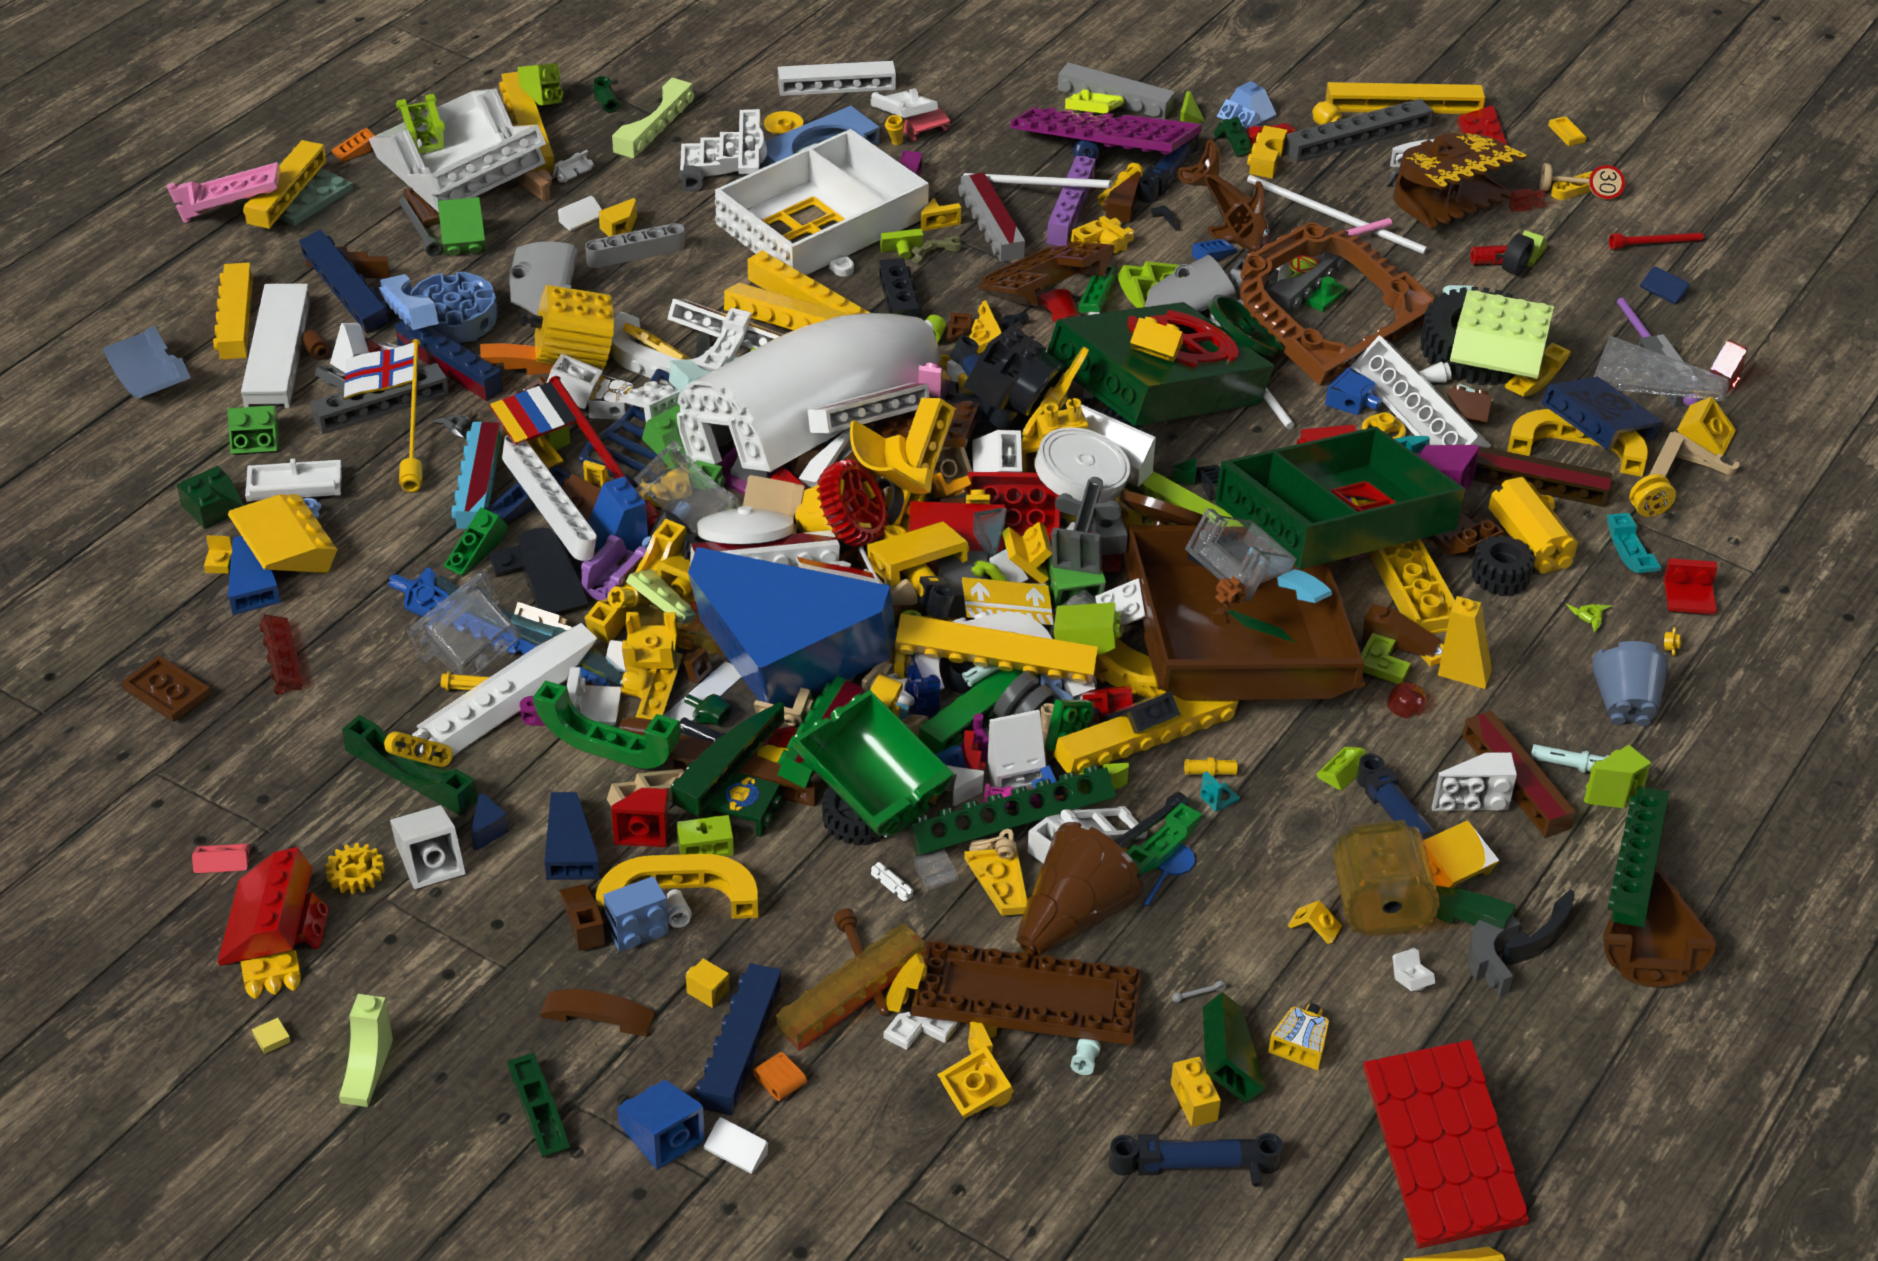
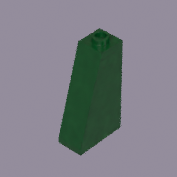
(1230, 1050)

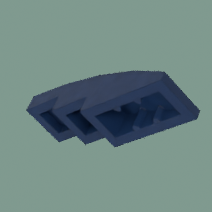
(517, 501)

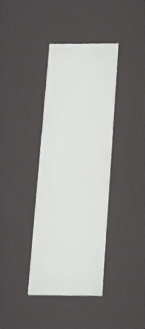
(715, 683)

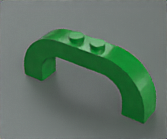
(603, 740)

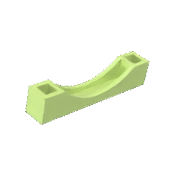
(634, 137)

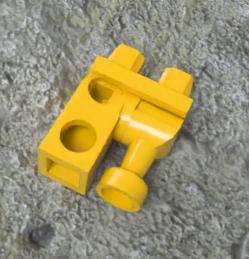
(1104, 232)

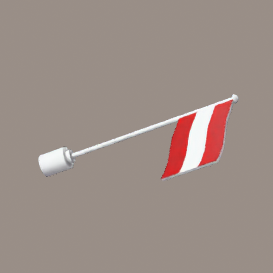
(841, 570)

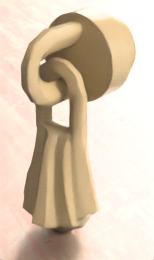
(1003, 846)

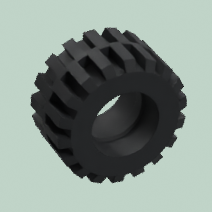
(1503, 565)

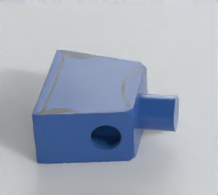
(1352, 393)

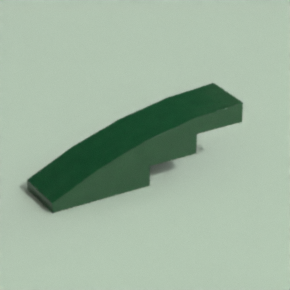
(1472, 907)
(538, 1105)

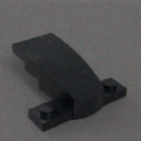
(546, 570)

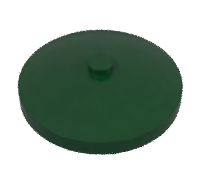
(1242, 326)

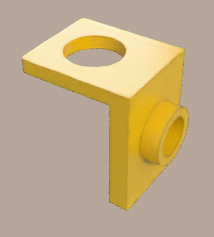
(1319, 918)

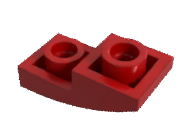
(972, 756)

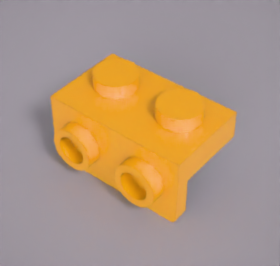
(952, 488)

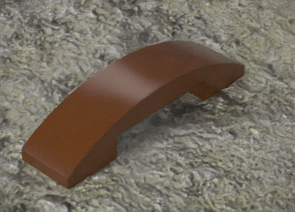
(599, 1007)

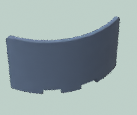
(144, 364)

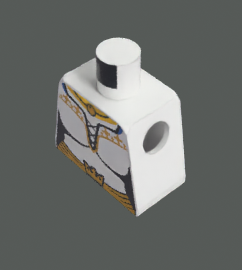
(605, 398)

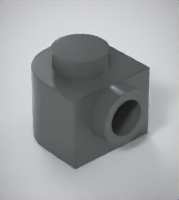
(691, 178)

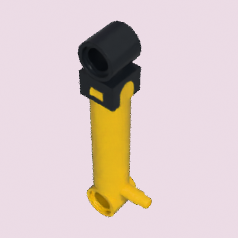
(931, 589)

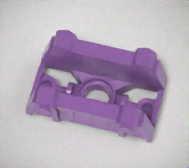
(604, 568)

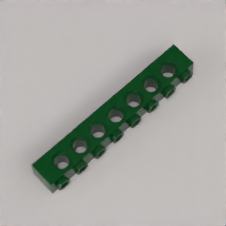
(1099, 790)
(1638, 856)

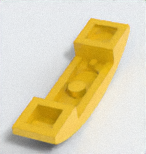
(1552, 361)

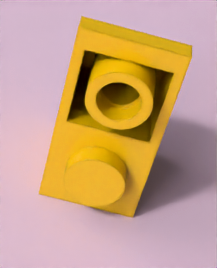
(618, 218)

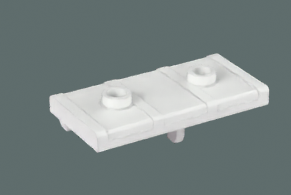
(904, 103)
(298, 478)

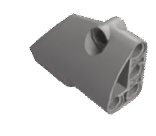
(538, 266)
(1203, 282)

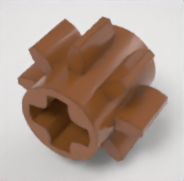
(1230, 592)

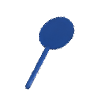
(1178, 864)

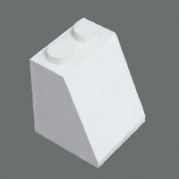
(428, 846)

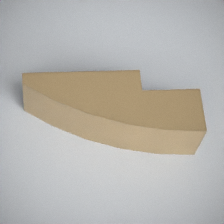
(657, 779)

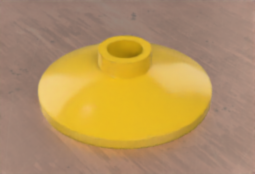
(782, 122)

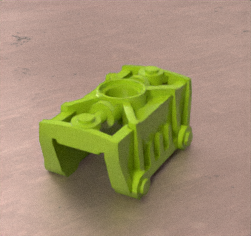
(432, 122)

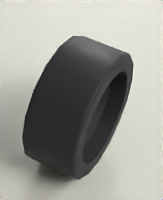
(1517, 254)

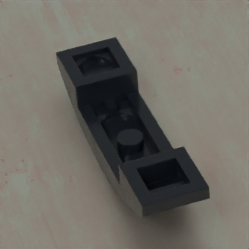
(1524, 947)

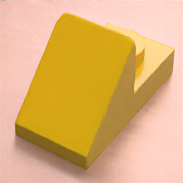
(938, 216)
(219, 554)

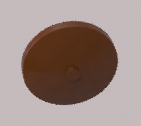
(1159, 511)

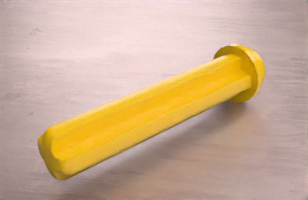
(461, 682)

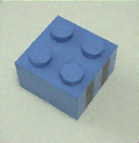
(636, 914)

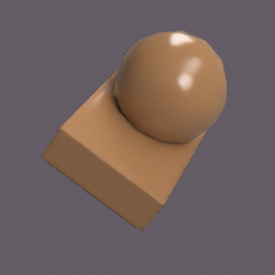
(537, 183)

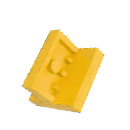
(1029, 550)

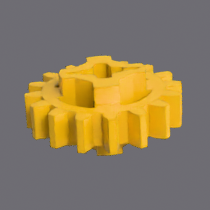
(354, 868)

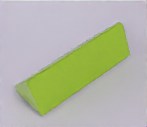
(1342, 767)

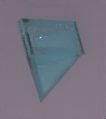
(988, 529)

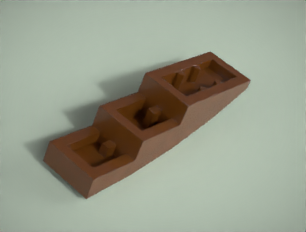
(367, 266)

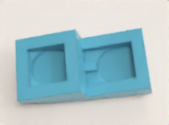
(1306, 586)

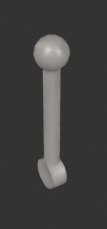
(1219, 986)

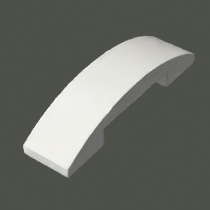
(729, 340)

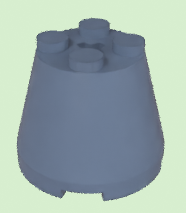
(1631, 681)

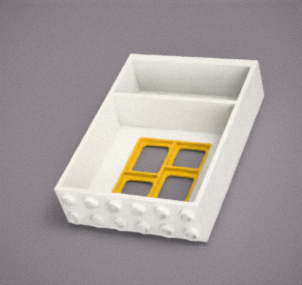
(840, 176)

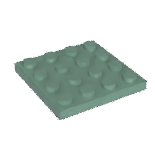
(316, 195)

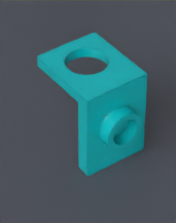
(1212, 791)

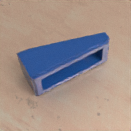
(1215, 248)

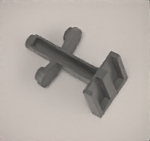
(1078, 547)

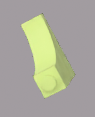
(368, 1049)

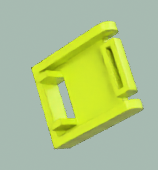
(1093, 102)

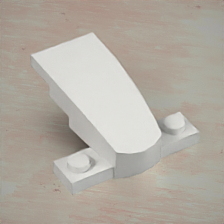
(731, 151)

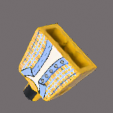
(1301, 1036)

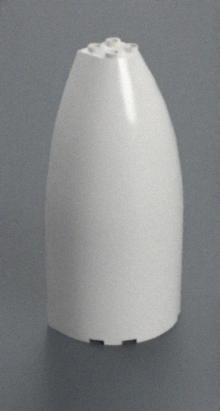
(767, 392)

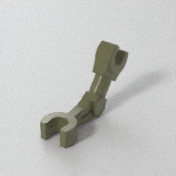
(950, 244)

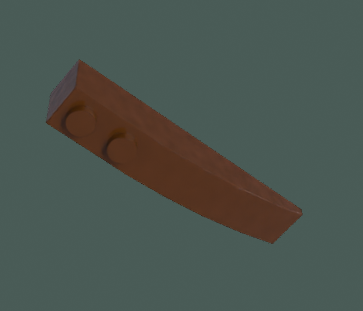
(690, 748)

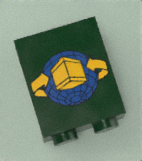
(748, 799)

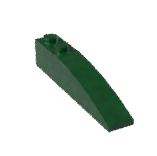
(724, 759)

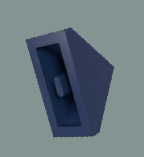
(488, 823)

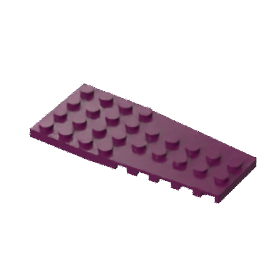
(1125, 131)

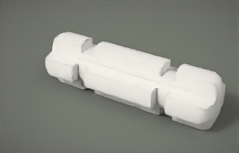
(892, 881)

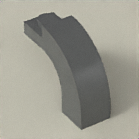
(1483, 958)

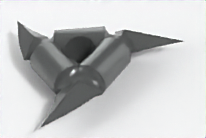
(455, 423)

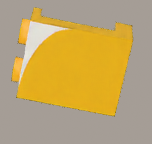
(1459, 855)

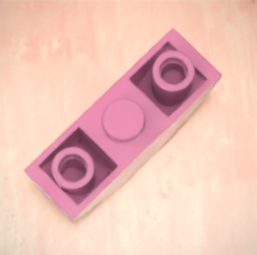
(936, 378)

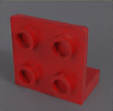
(1690, 586)

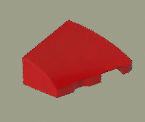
(1059, 303)

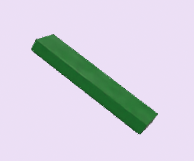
(1097, 291)

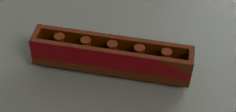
(1532, 788)

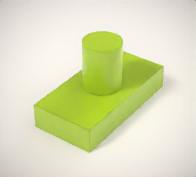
(901, 241)

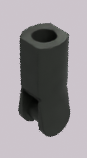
(703, 344)

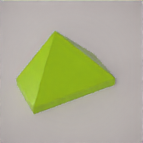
(1190, 110)

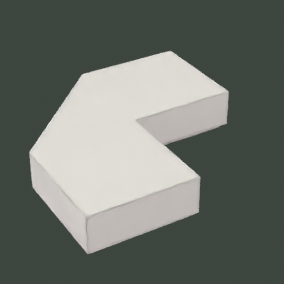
(907, 1028)

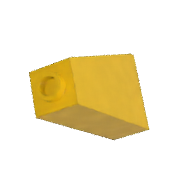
(1466, 645)

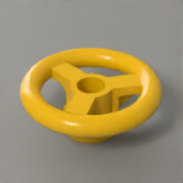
(1386, 423)

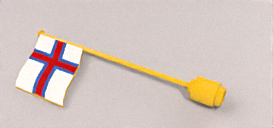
(385, 371)

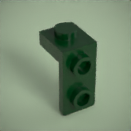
(1236, 135)

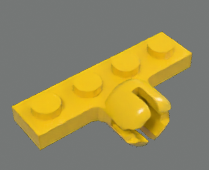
(651, 687)

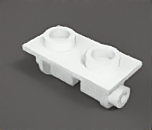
(565, 169)

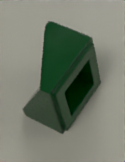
(1185, 472)

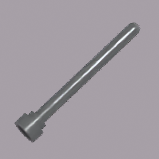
(431, 245)

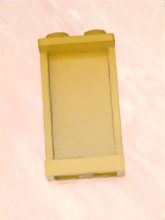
(915, 548)

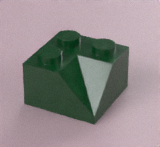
(209, 496)

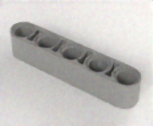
(635, 245)

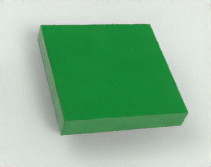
(1067, 718)

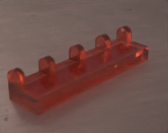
(281, 653)

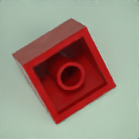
(642, 818)

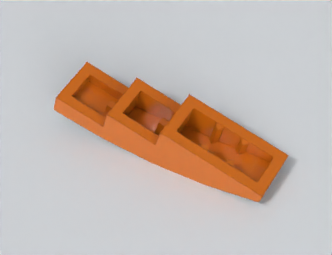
(514, 357)

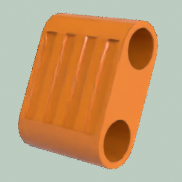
(779, 1076)

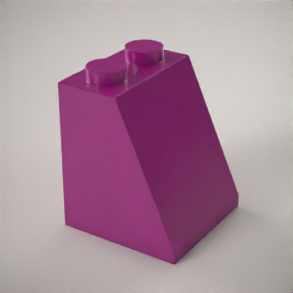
(1453, 460)

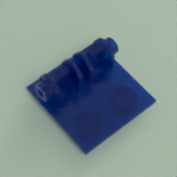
(924, 690)

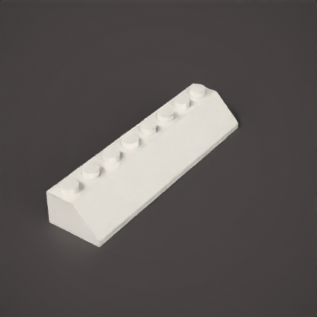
(1414, 397)

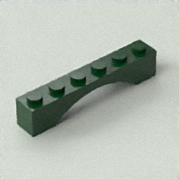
(446, 787)

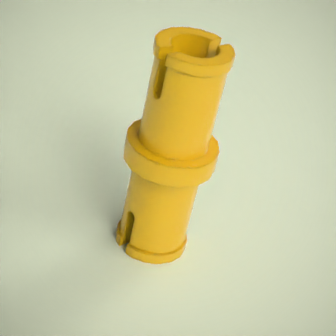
(1213, 766)

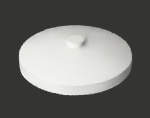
(745, 526)

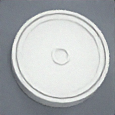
(1075, 455)

